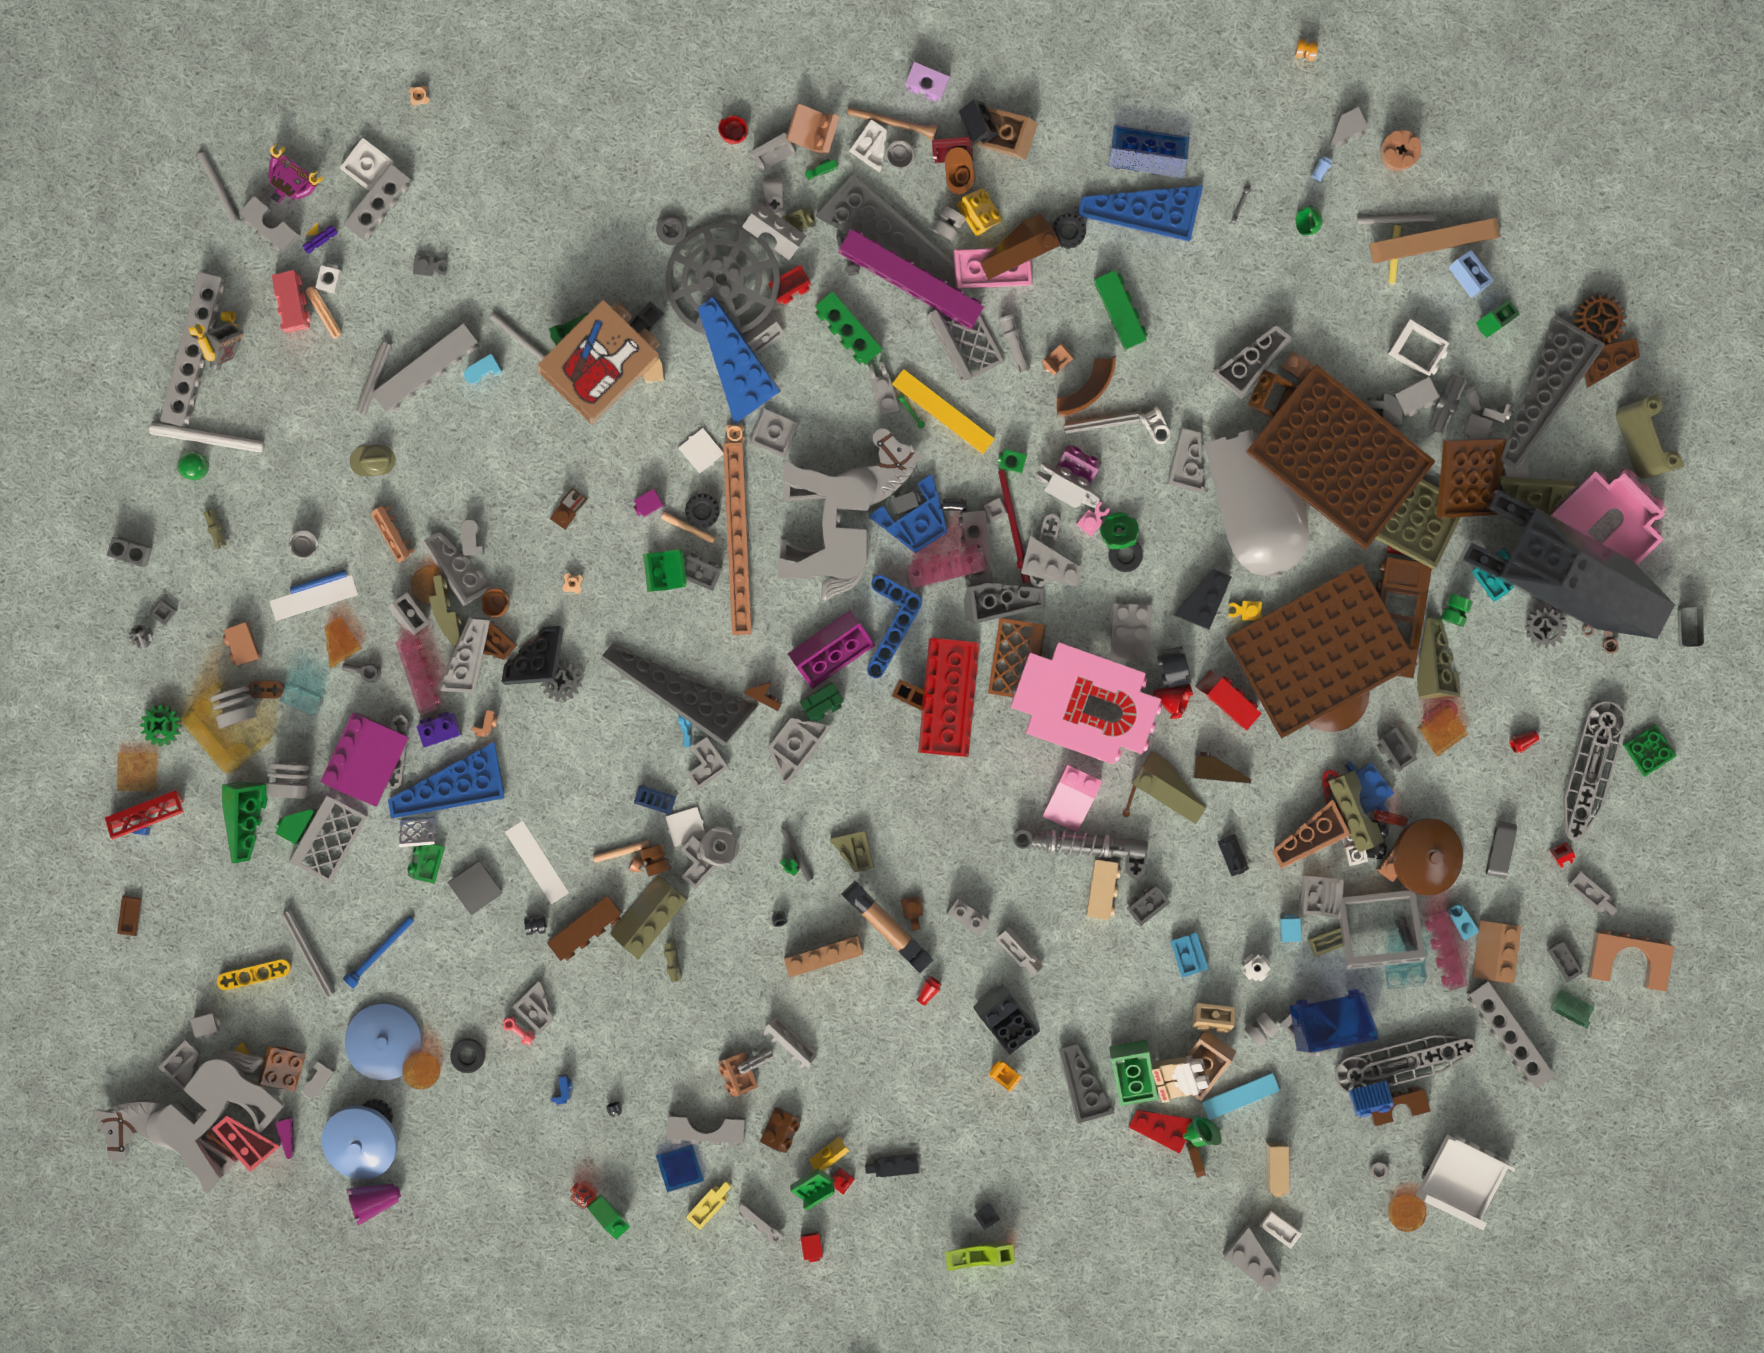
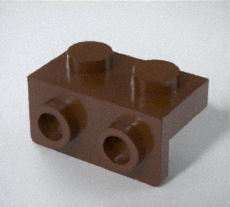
(780, 1130)

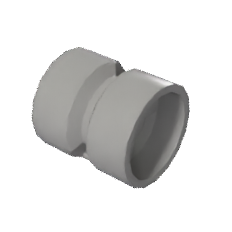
(946, 230)
(1261, 1029)

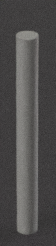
(218, 187)
(1395, 219)
(519, 337)

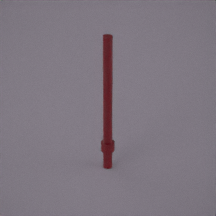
(1013, 523)

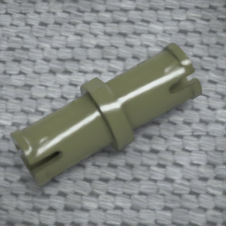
(214, 529)

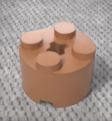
(1410, 145)

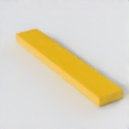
(943, 411)

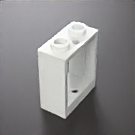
(1401, 339)

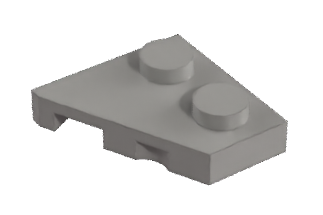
(535, 1008)

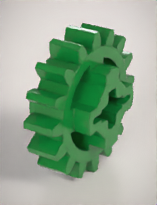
(167, 721)

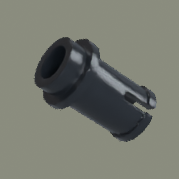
(955, 505)

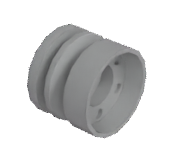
(233, 707)
(287, 780)

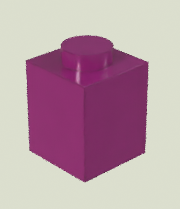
(647, 503)

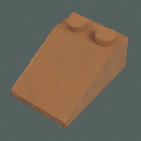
(1014, 136)
(1215, 1056)

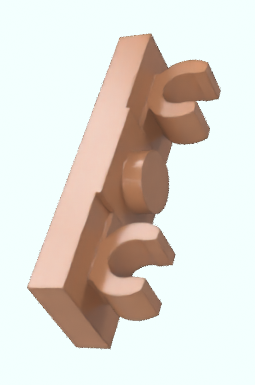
(391, 533)

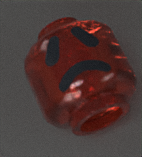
(583, 1194)

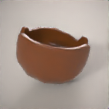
(495, 602)

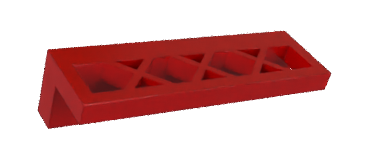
(142, 812)

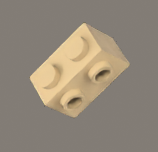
(1213, 1017)

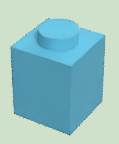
(1290, 928)

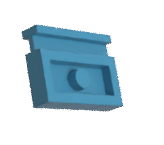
(1189, 954)

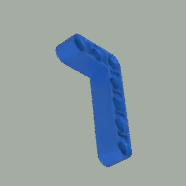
(895, 626)

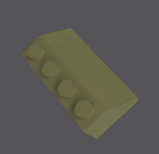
(648, 916)

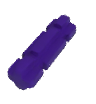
(320, 239)

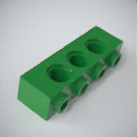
(831, 303)

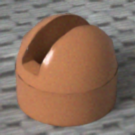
(635, 864)

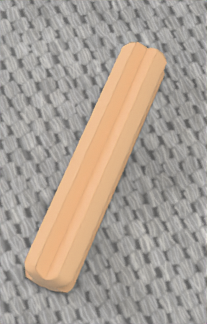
(323, 312)

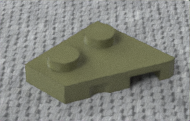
(855, 850)

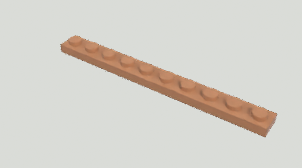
(737, 538)

